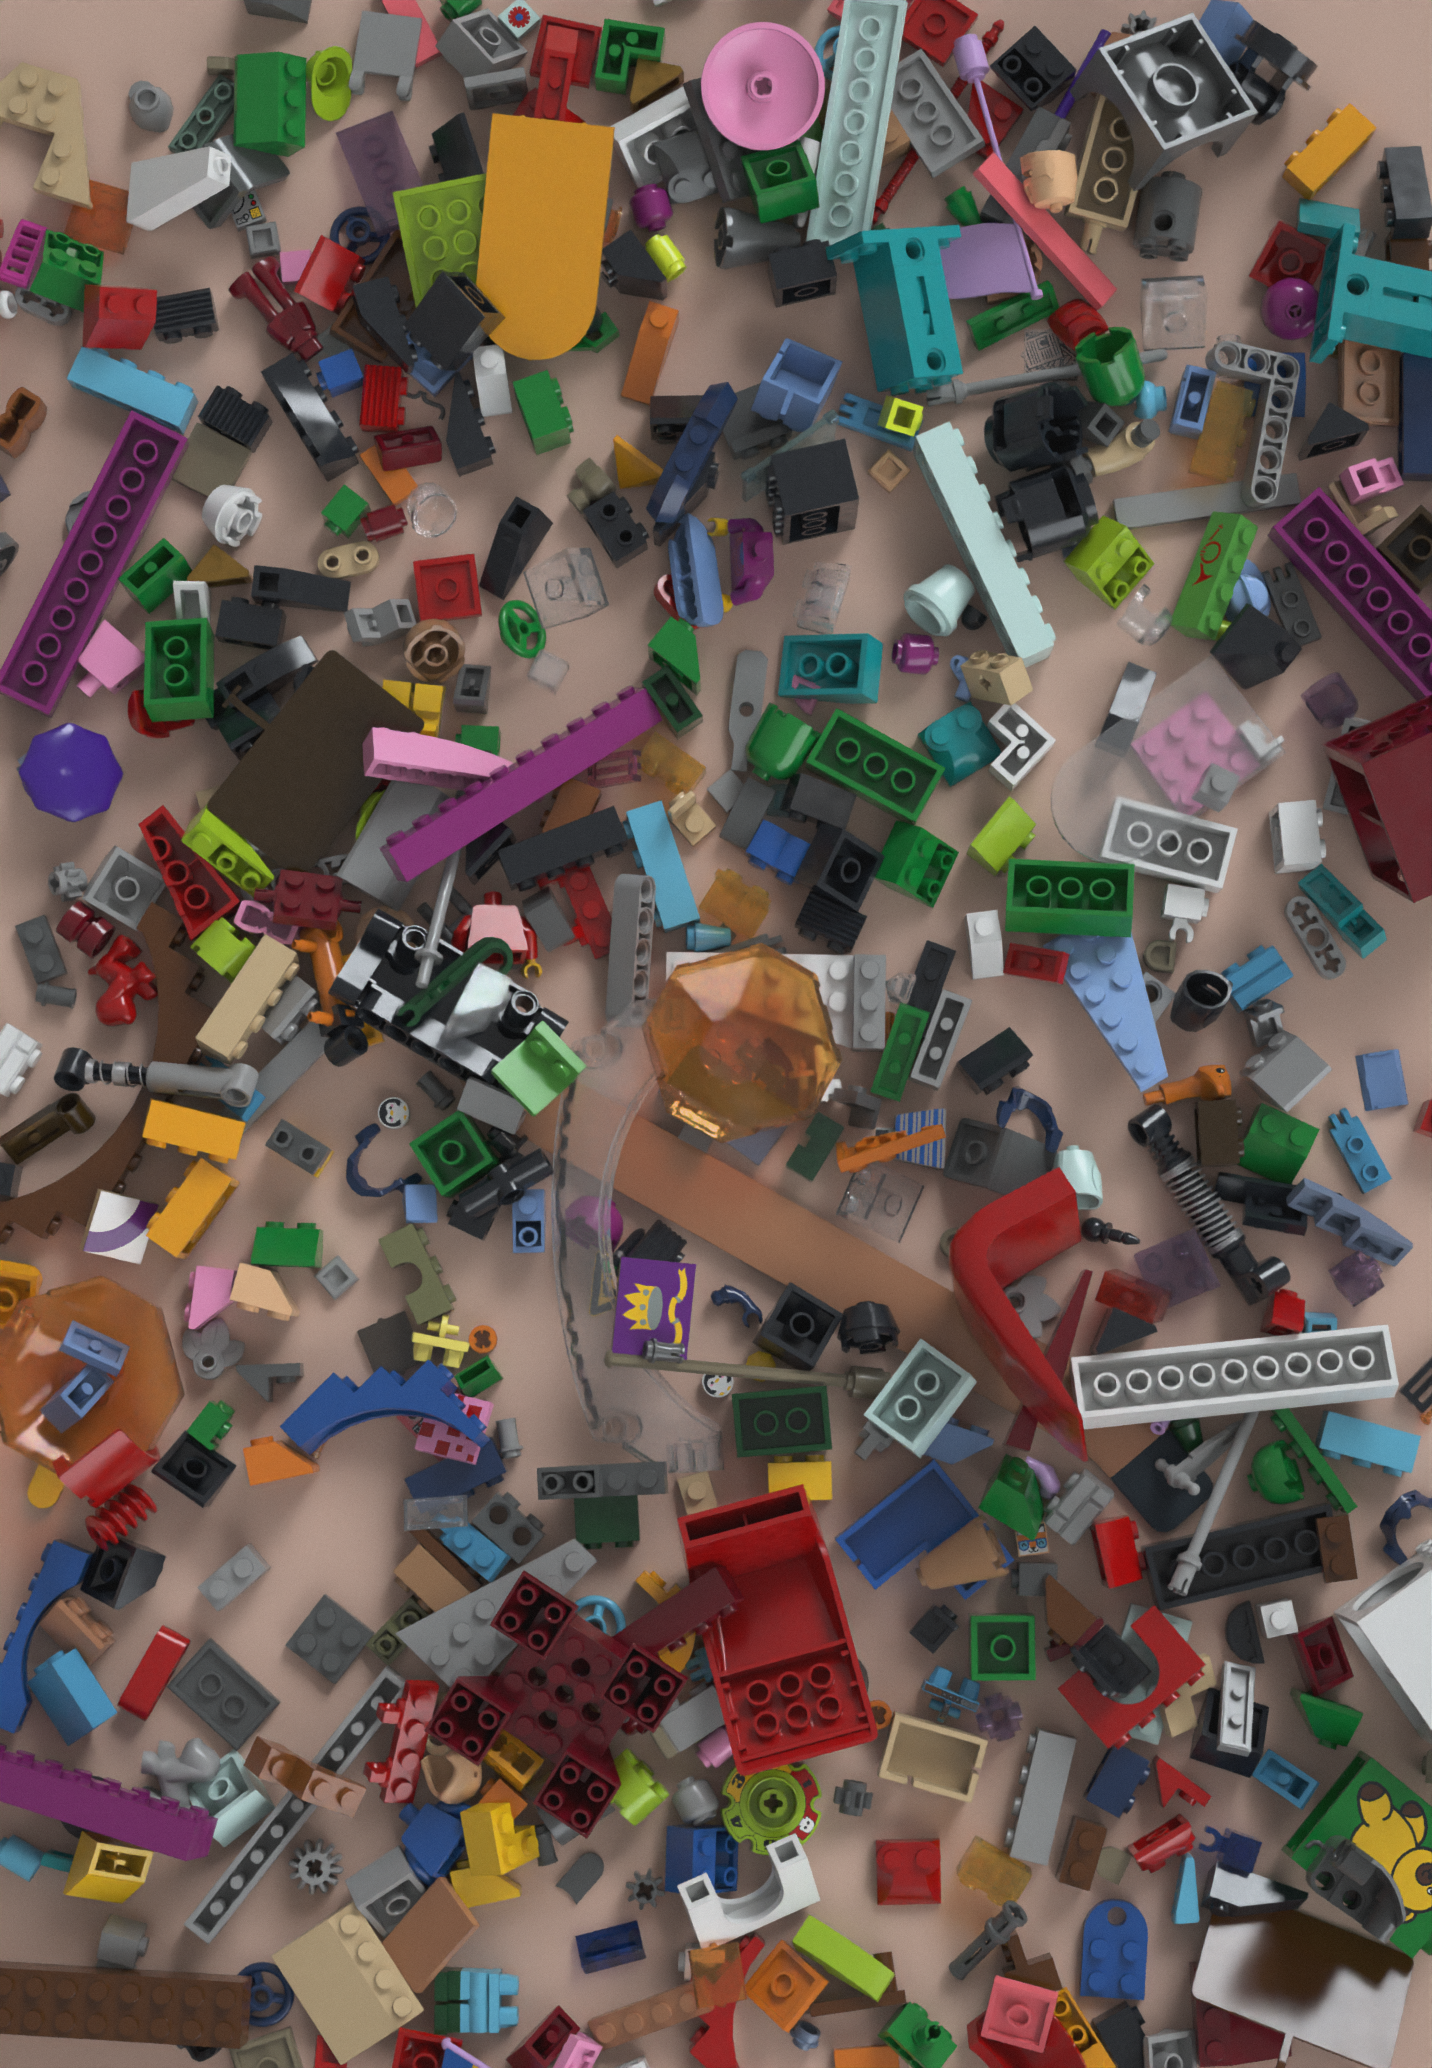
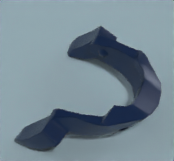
(1023, 1099)
(359, 1183)
(1397, 1511)

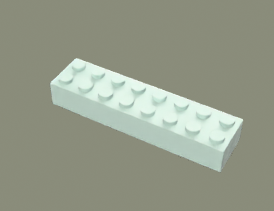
(982, 544)

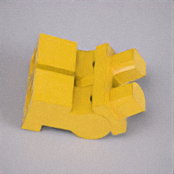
(426, 701)

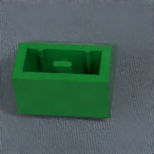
(65, 268)
(915, 863)

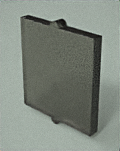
(389, 1343)

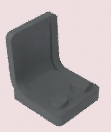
(248, 172)
(995, 1157)

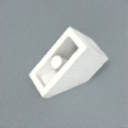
(492, 380)
(984, 944)

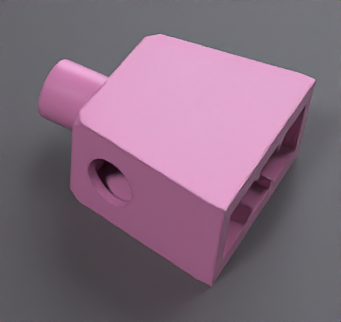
(109, 661)

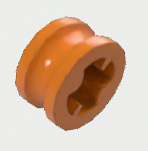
(492, 1338)
(887, 1714)

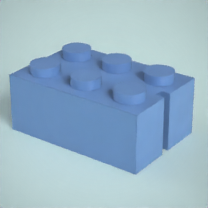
(796, 385)

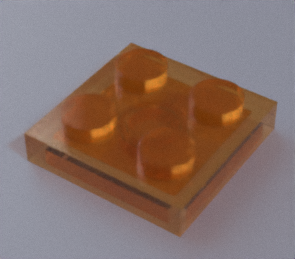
(106, 222)

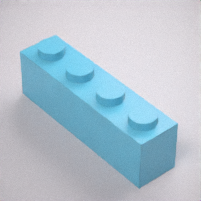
(133, 389)
(662, 862)

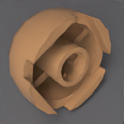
(433, 650)

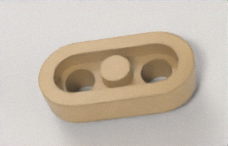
(348, 563)

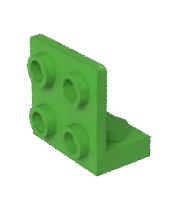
(538, 1069)

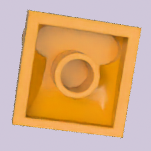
(16, 1283)

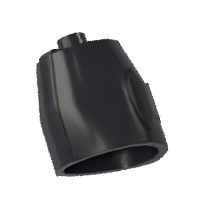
(1197, 1004)

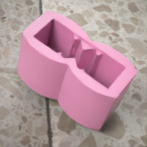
(258, 920)

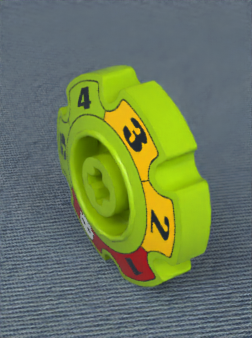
(748, 1817)

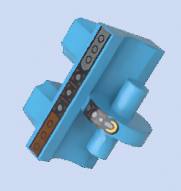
(965, 1696)

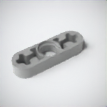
(1310, 950)

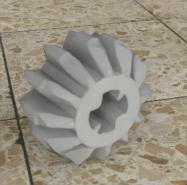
(327, 1866)

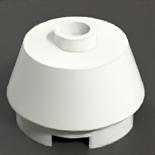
(231, 513)

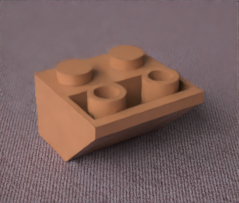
(75, 1627)

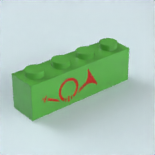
(1213, 575)

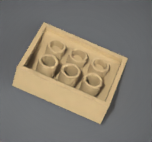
(347, 1982)

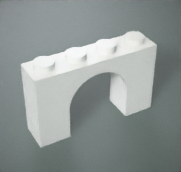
(785, 1892)

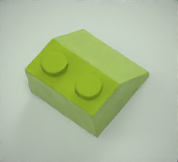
(1002, 837)

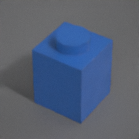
(340, 373)

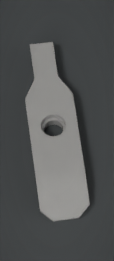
(747, 691)

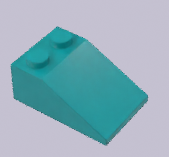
(841, 664)

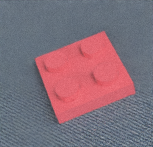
(1019, 2014)

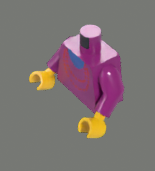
(749, 558)

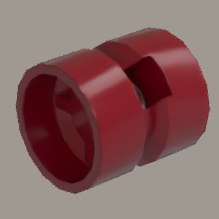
(89, 932)

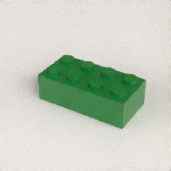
(874, 767)
(1069, 898)

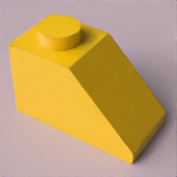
(482, 1889)

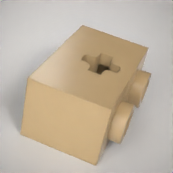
(996, 677)

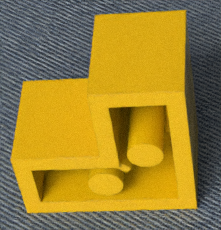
(494, 1841)

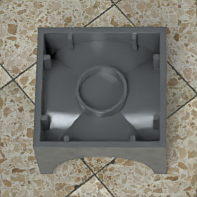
(1170, 93)

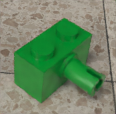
(917, 2038)

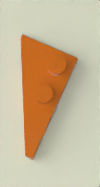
(883, 1147)

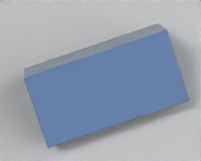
(1221, 23)

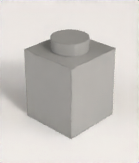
(1215, 787)

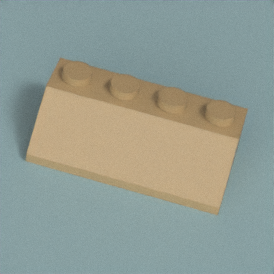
(247, 1000)

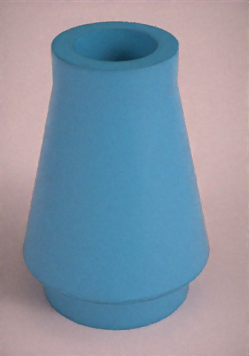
(706, 937)

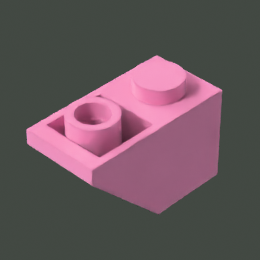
(210, 1294)

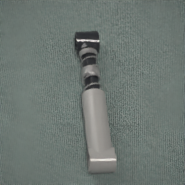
(231, 1084)

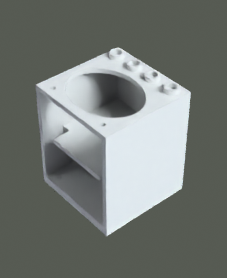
(1395, 1634)

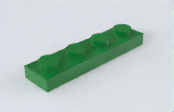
(1319, 1468)

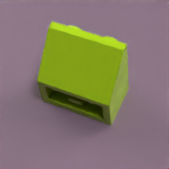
(1109, 561)

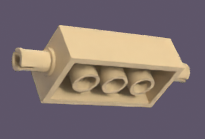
(1103, 171)

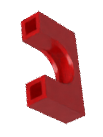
(1177, 1666)

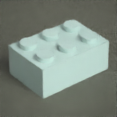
(920, 1398)

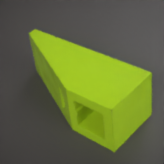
(226, 851)

